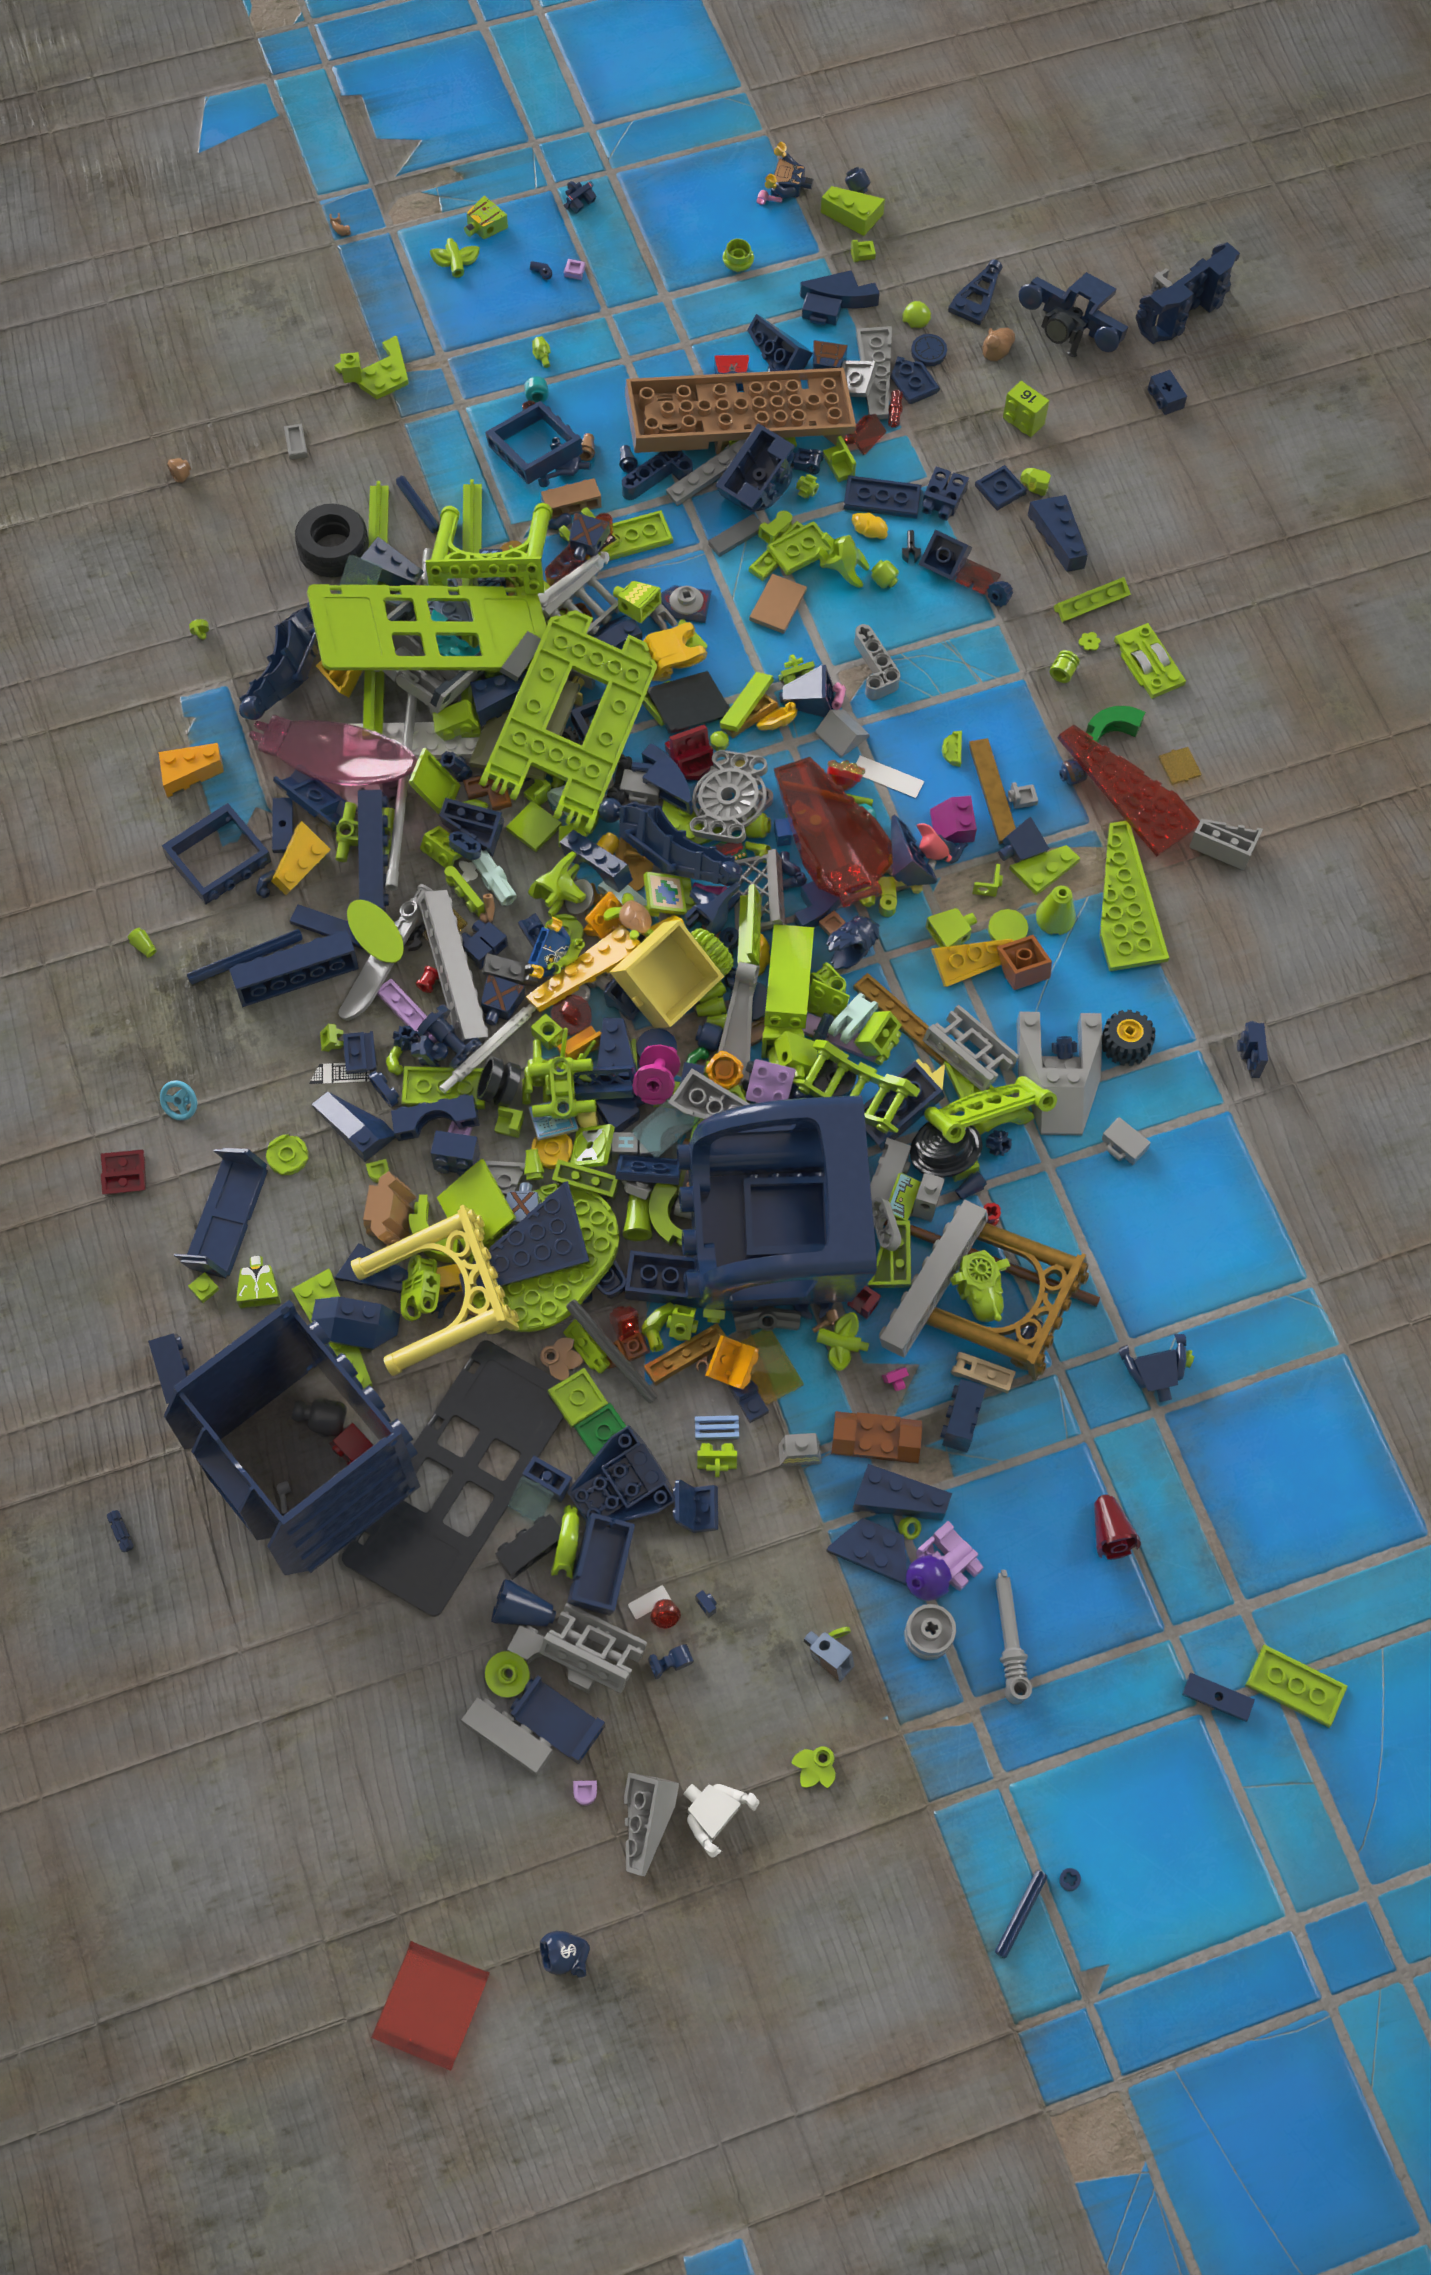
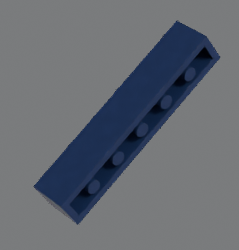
(372, 847)

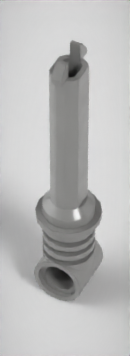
(1013, 1656)

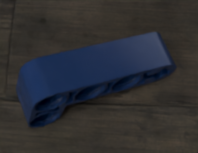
(654, 471)

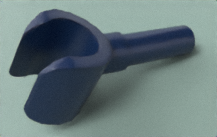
(441, 1305)

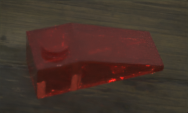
(624, 1322)

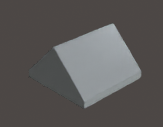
(841, 732)

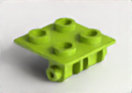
(826, 1000)

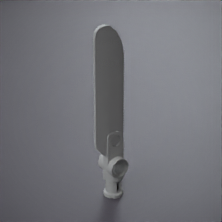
(376, 971)

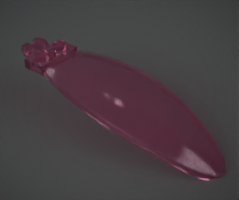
(335, 751)

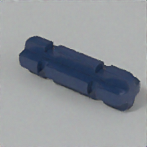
(120, 1531)

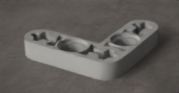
(890, 1235)

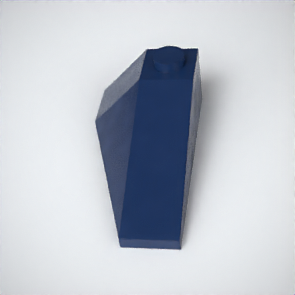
(777, 347)
(617, 630)
(357, 1127)

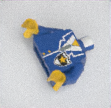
(549, 948)

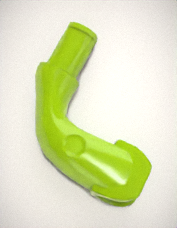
(1019, 1116)
(567, 1542)

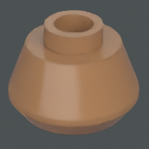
(179, 469)

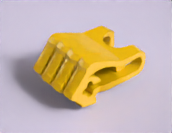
(670, 652)

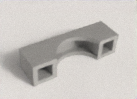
(528, 1645)

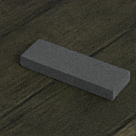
(735, 535)
(521, 656)

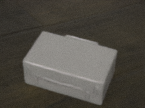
(636, 789)
(1125, 1141)

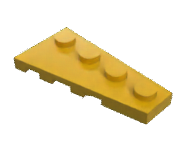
(966, 960)

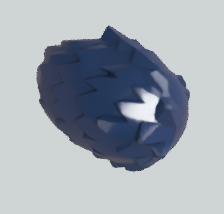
(852, 941)

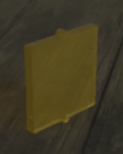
(1179, 765)

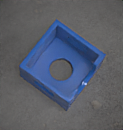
(782, 831)

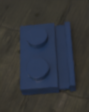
(359, 1052)

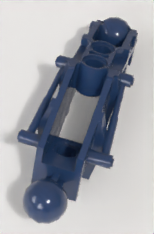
(288, 665)
(667, 848)

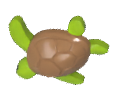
(633, 916)

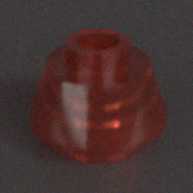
(665, 1614)

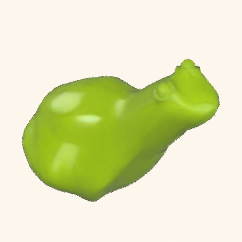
(759, 849)

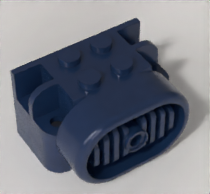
(758, 471)

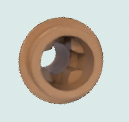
(588, 447)

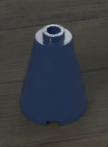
(521, 1607)

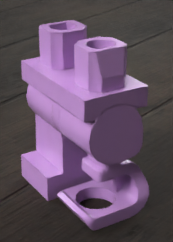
(958, 1554)

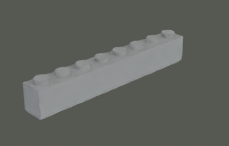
(452, 966)
(933, 1278)

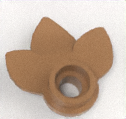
(564, 1359)

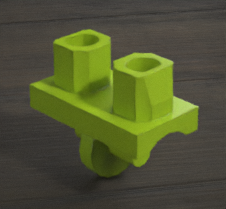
(789, 674)
(716, 1460)

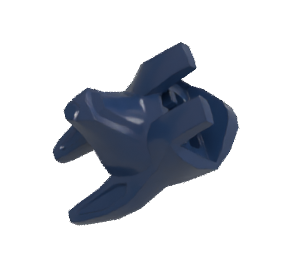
(711, 908)

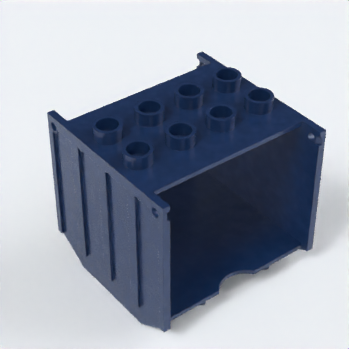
(244, 1381)

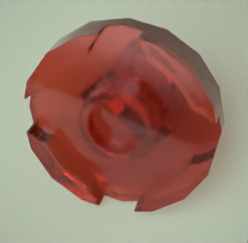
(572, 1013)

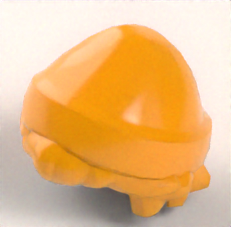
(725, 1070)

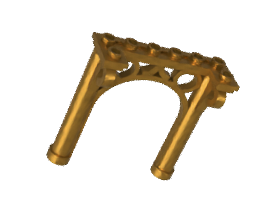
(1073, 1273)

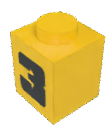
(449, 1279)

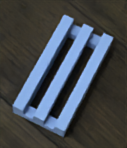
(717, 1419)

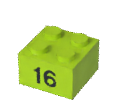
(1025, 408)

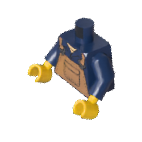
(788, 176)

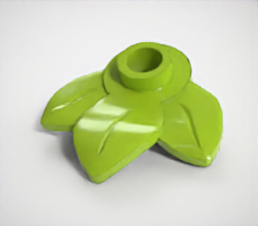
(813, 1769)

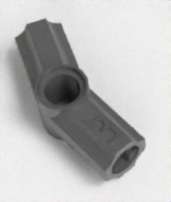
(779, 1319)

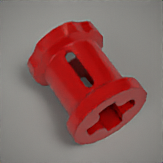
(428, 979)
(993, 1208)

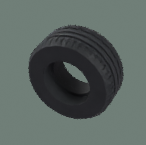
(324, 521)

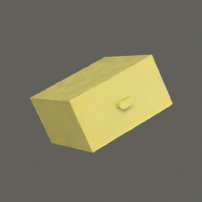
(667, 974)

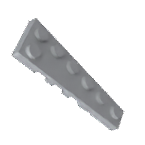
(875, 345)

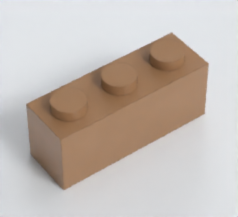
(572, 498)

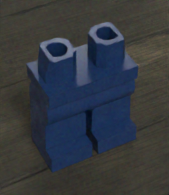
(943, 493)

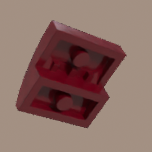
(123, 1172)

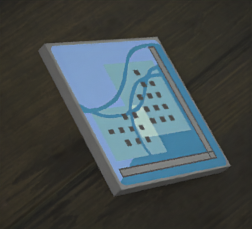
(549, 1127)

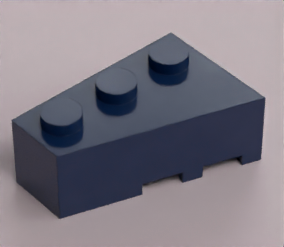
(169, 1362)

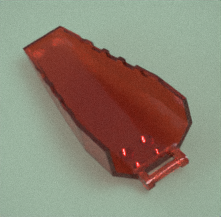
(833, 834)

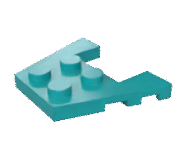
(452, 645)

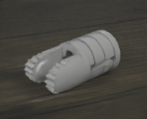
(661, 614)

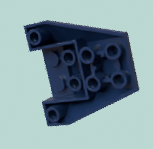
(622, 1481)

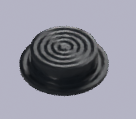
(941, 1158)

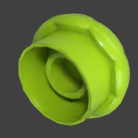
(738, 255)

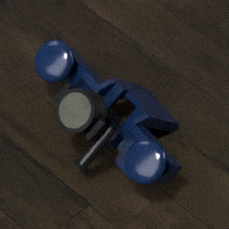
(1067, 321)

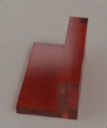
(867, 433)

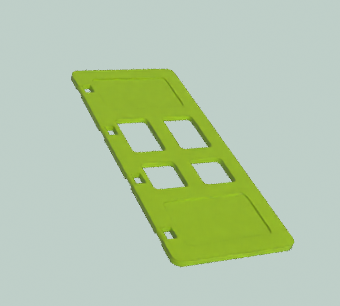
(358, 636)

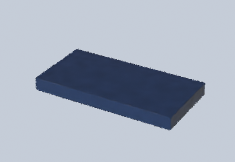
(882, 497)

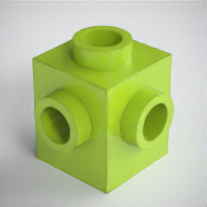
(682, 1322)

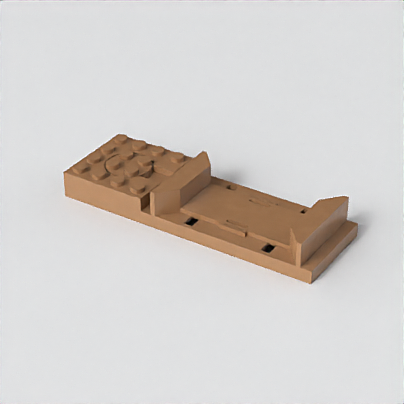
(700, 409)

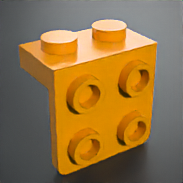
(732, 1362)

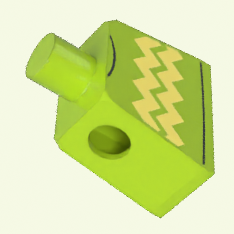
(637, 599)

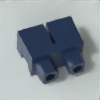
(486, 940)

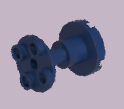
(443, 1032)

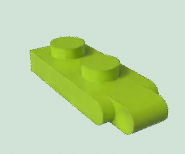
(587, 1347)

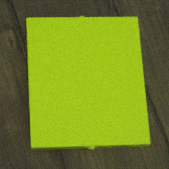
(481, 1193)

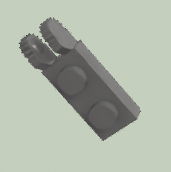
(509, 970)

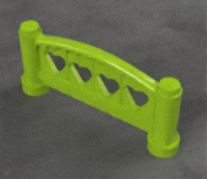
(954, 1126)

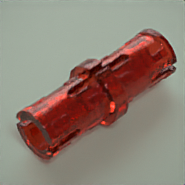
(895, 408)

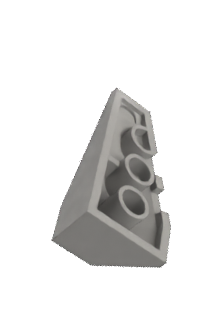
(703, 1097)
(649, 1811)

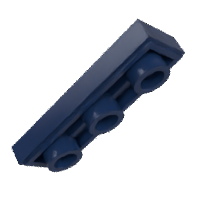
(282, 816)
(1231, 1702)

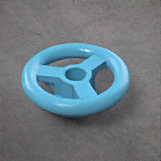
(180, 1099)

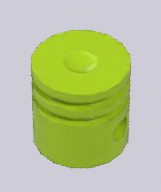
(1064, 666)

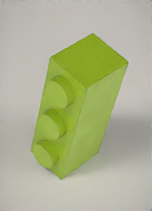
(586, 1178)

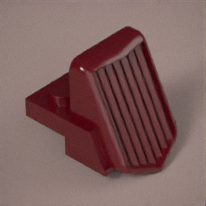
(691, 752)

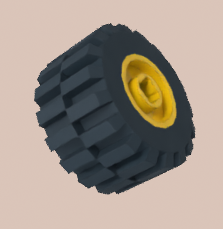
(1128, 1037)

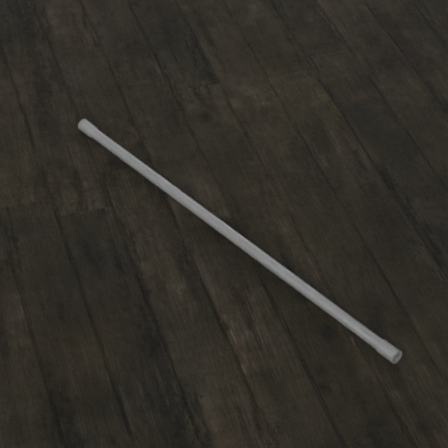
(393, 873)

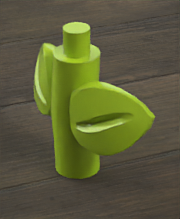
(454, 257)
(842, 1340)

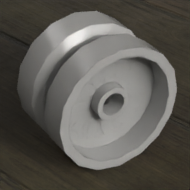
(931, 1618)

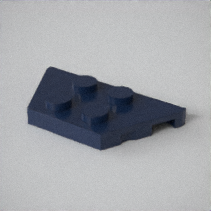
(873, 1549)

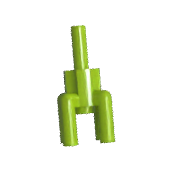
(537, 1081)

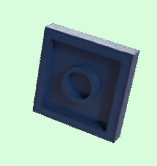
(1000, 487)

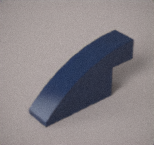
(842, 287)
(667, 777)
(818, 905)

